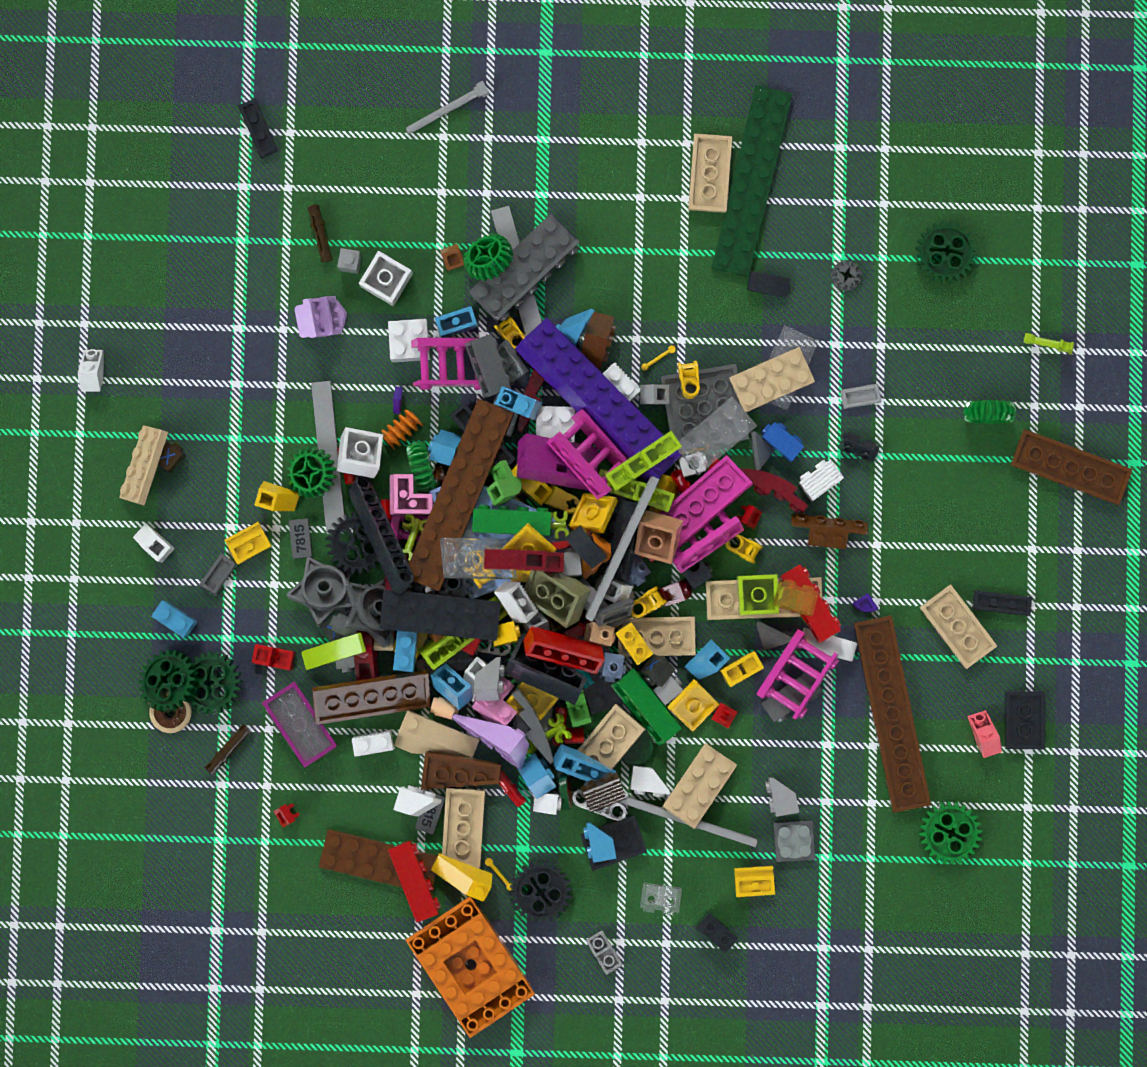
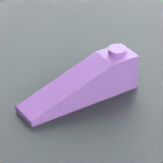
(507, 741)

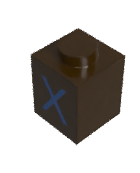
(171, 456)

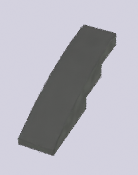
(536, 732)

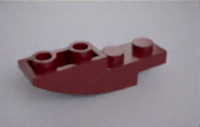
(765, 482)
(523, 560)
(366, 662)

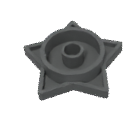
(310, 594)
(366, 610)

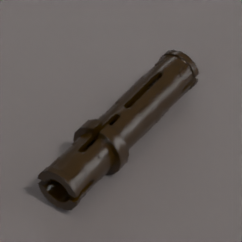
(317, 224)
(225, 752)

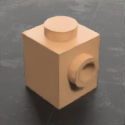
(601, 635)

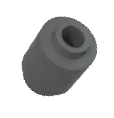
(338, 625)

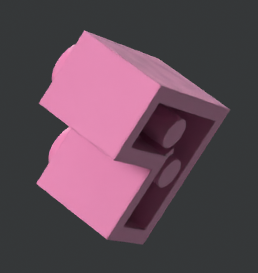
(402, 497)
(497, 711)

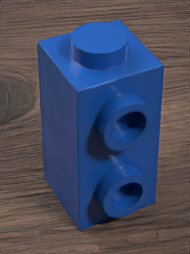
(782, 441)

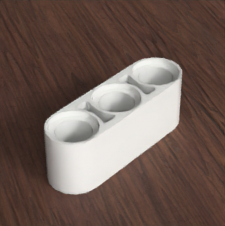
(842, 647)
(607, 811)

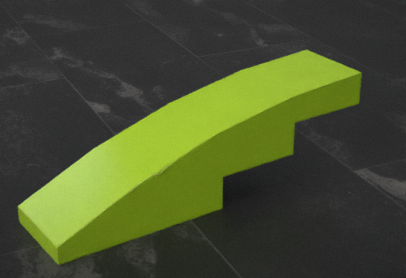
(642, 461)
(634, 489)
(333, 651)

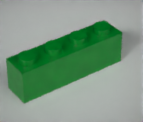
(511, 521)
(646, 706)

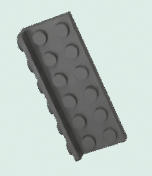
(532, 263)

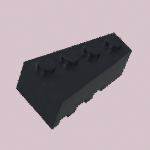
(545, 675)

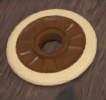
(173, 724)

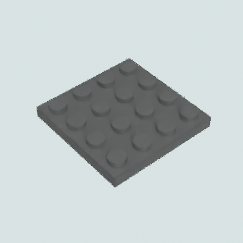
(714, 391)

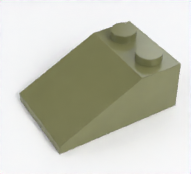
(557, 596)

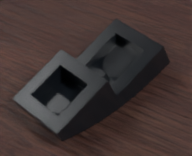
(768, 284)
(586, 547)

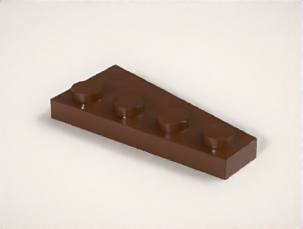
(457, 771)

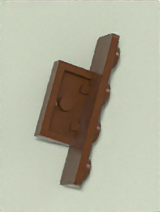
(828, 531)

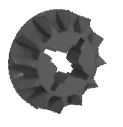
(838, 279)

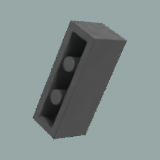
(487, 365)
(777, 710)

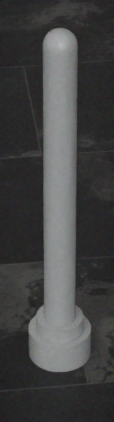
(479, 91)

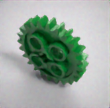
(957, 817)

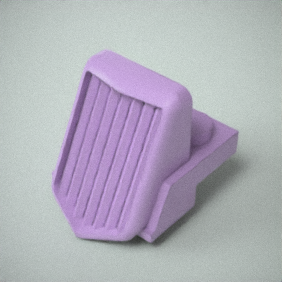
(320, 317)

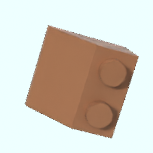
(658, 536)

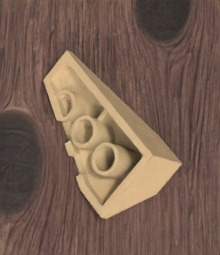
(424, 734)

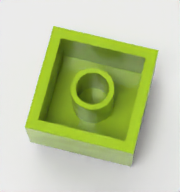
(757, 594)

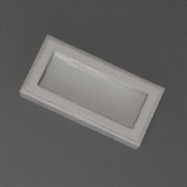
(860, 396)

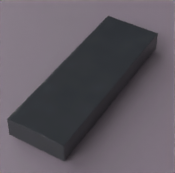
(258, 128)
(1001, 603)

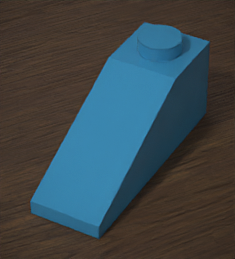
(575, 326)
(579, 765)

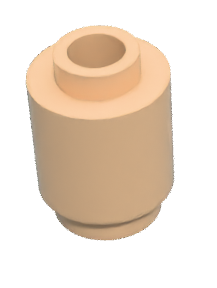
(443, 708)

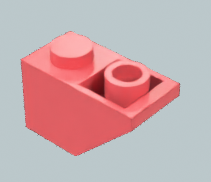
(985, 734)

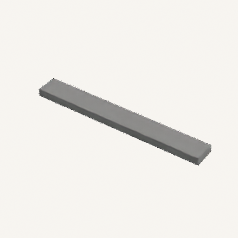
(505, 227)
(328, 441)
(623, 544)
(701, 825)

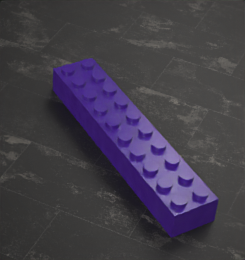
(590, 390)

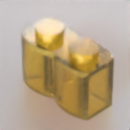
(796, 598)

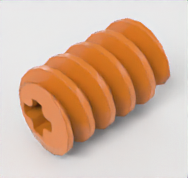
(401, 428)

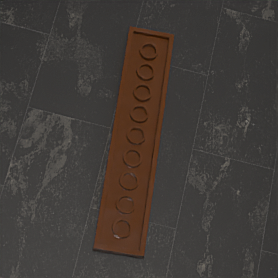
(460, 490)
(892, 714)

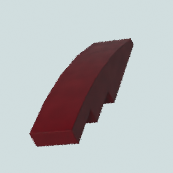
(532, 389)

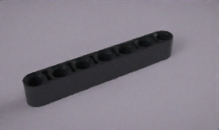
(381, 535)

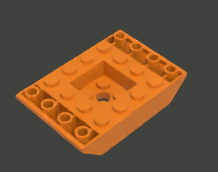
(478, 994)

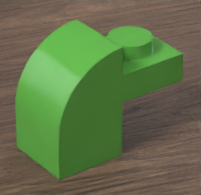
(505, 484)
(579, 712)

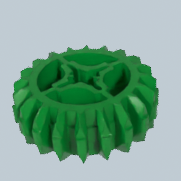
(488, 257)
(989, 412)
(307, 458)
(421, 467)

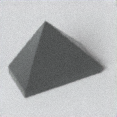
(760, 449)
(771, 637)

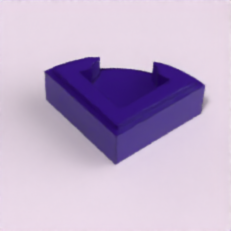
(398, 393)
(865, 604)

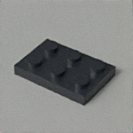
(1025, 720)
(626, 839)

